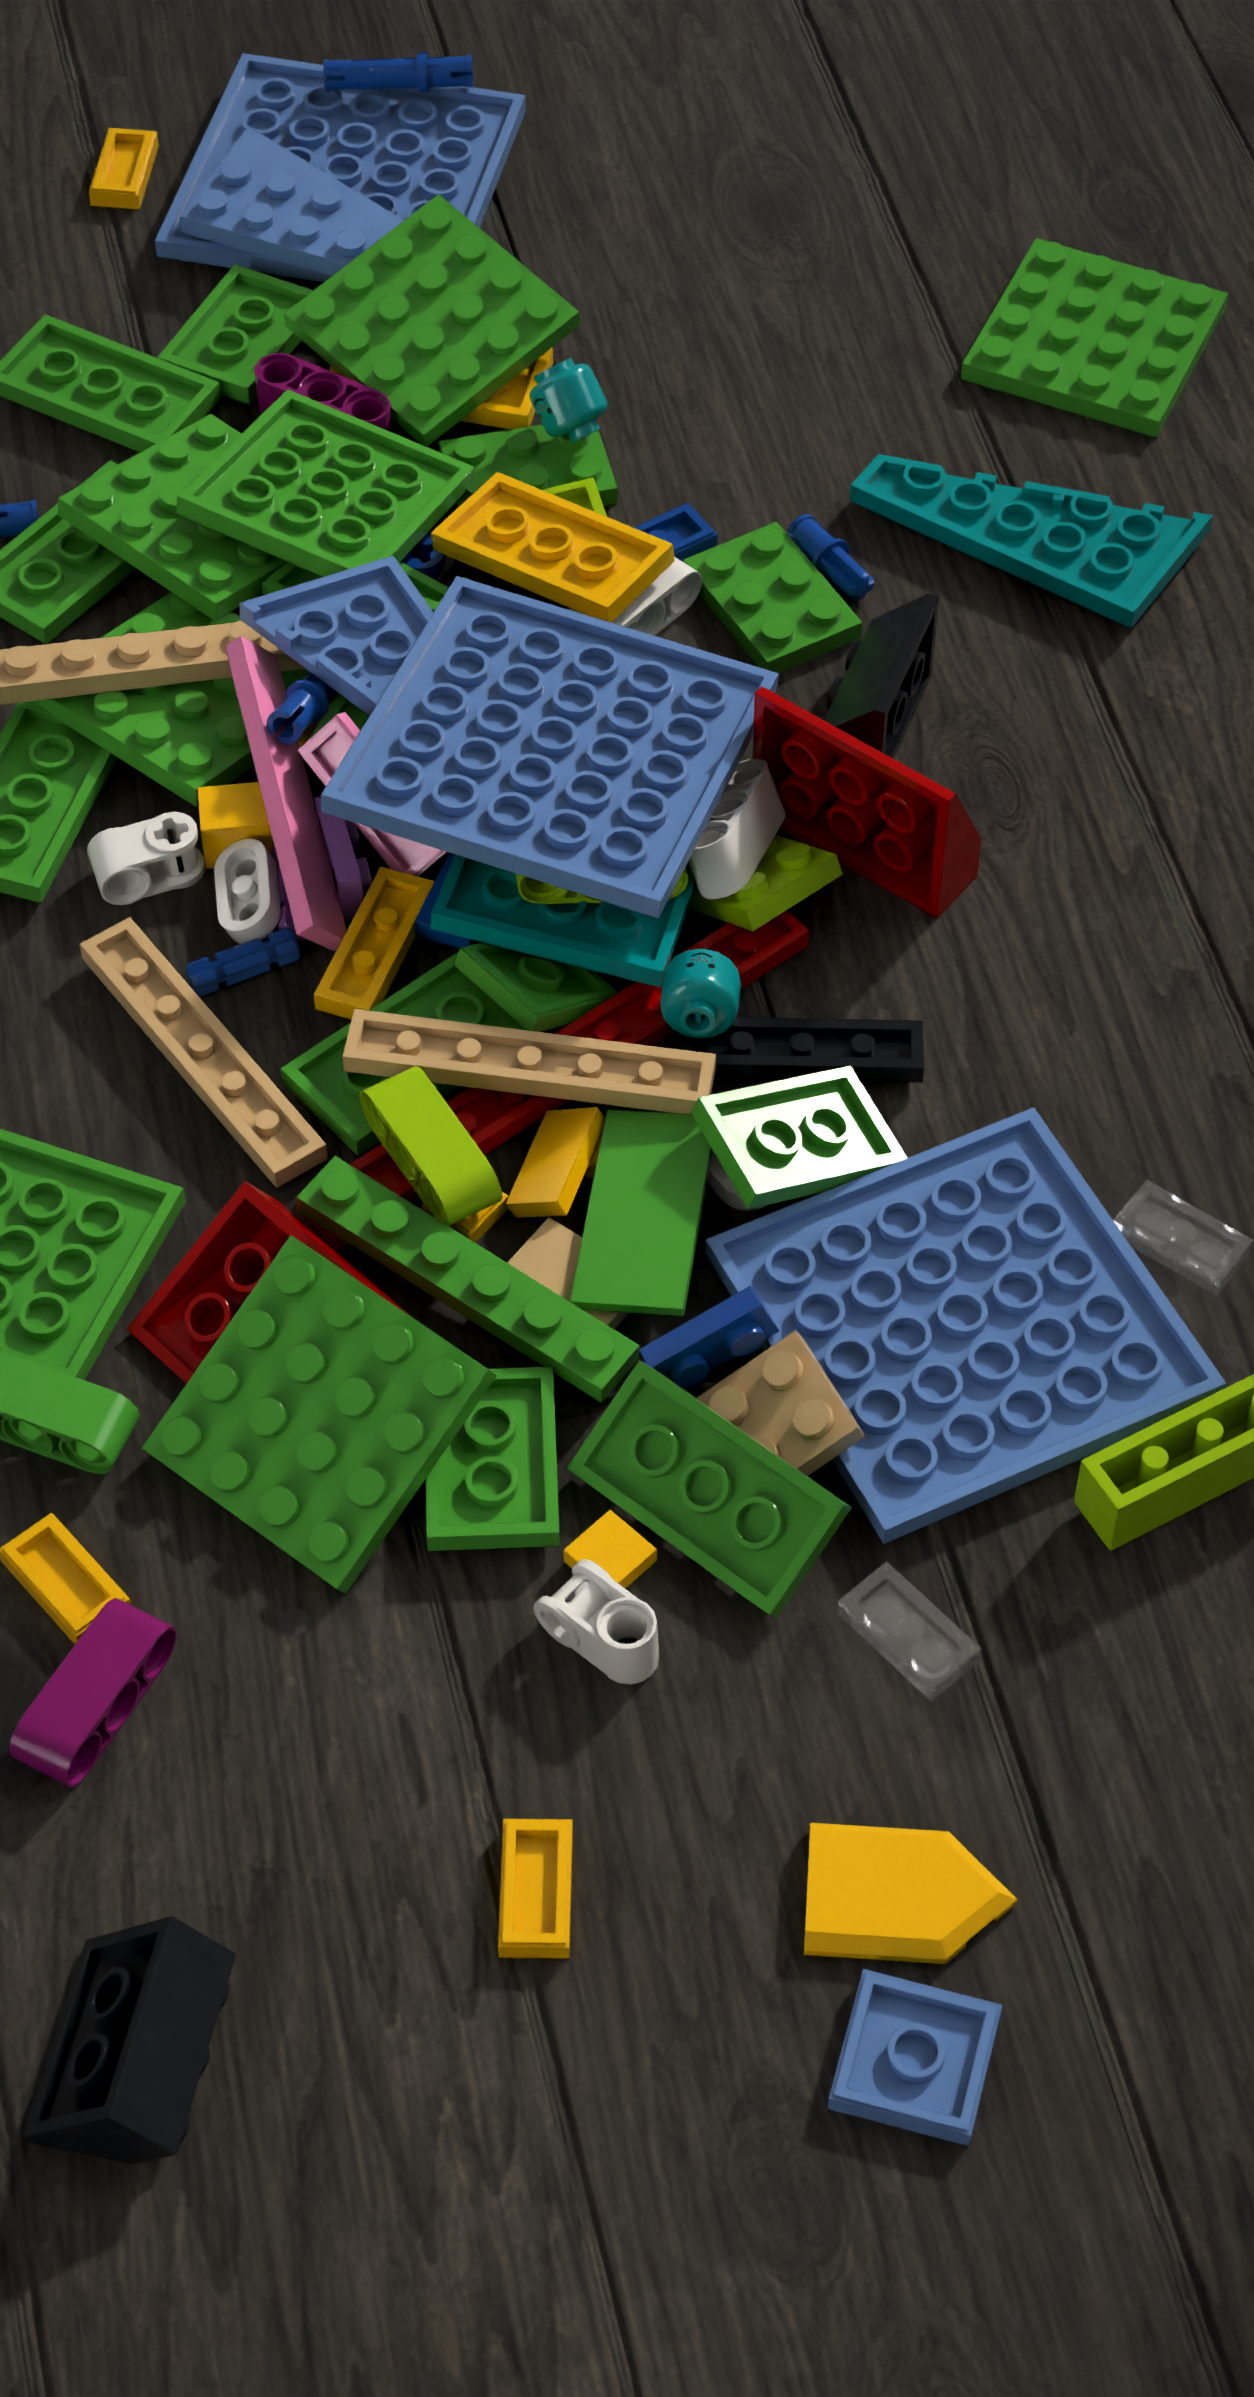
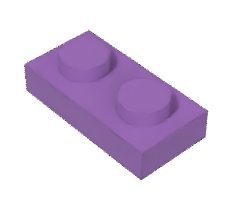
(349, 873)

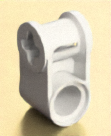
(141, 862)
(596, 1613)

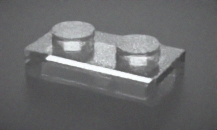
(1183, 1237)
(909, 1631)

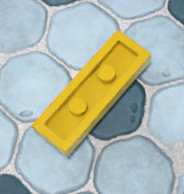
(373, 944)

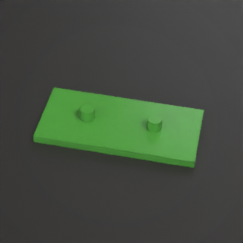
(643, 1214)

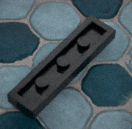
(802, 1046)

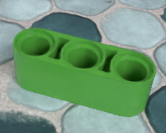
(63, 1415)

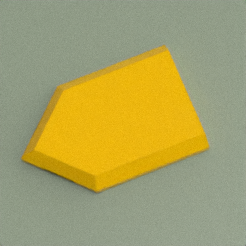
(895, 1894)

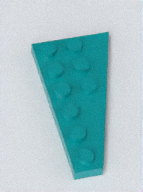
(1044, 534)

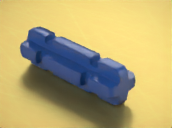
(242, 962)

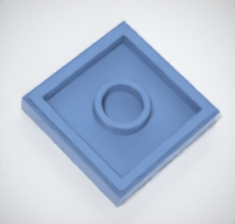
(915, 2057)

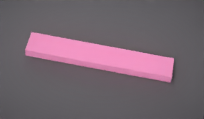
(286, 798)

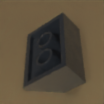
(886, 676)
(132, 2043)

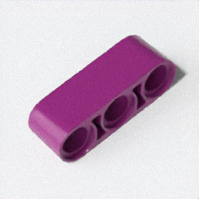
(283, 371)
(93, 1692)

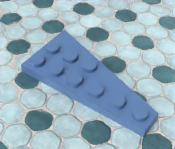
(284, 209)
(346, 626)

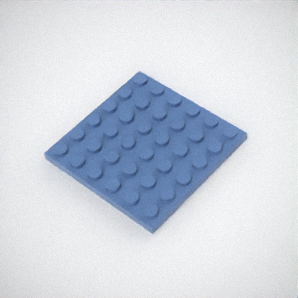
(379, 142)
(551, 746)
(969, 1320)

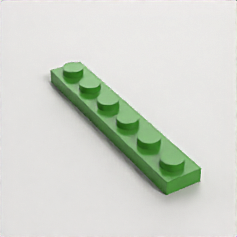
(468, 1278)

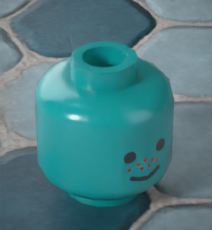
(568, 400)
(704, 989)

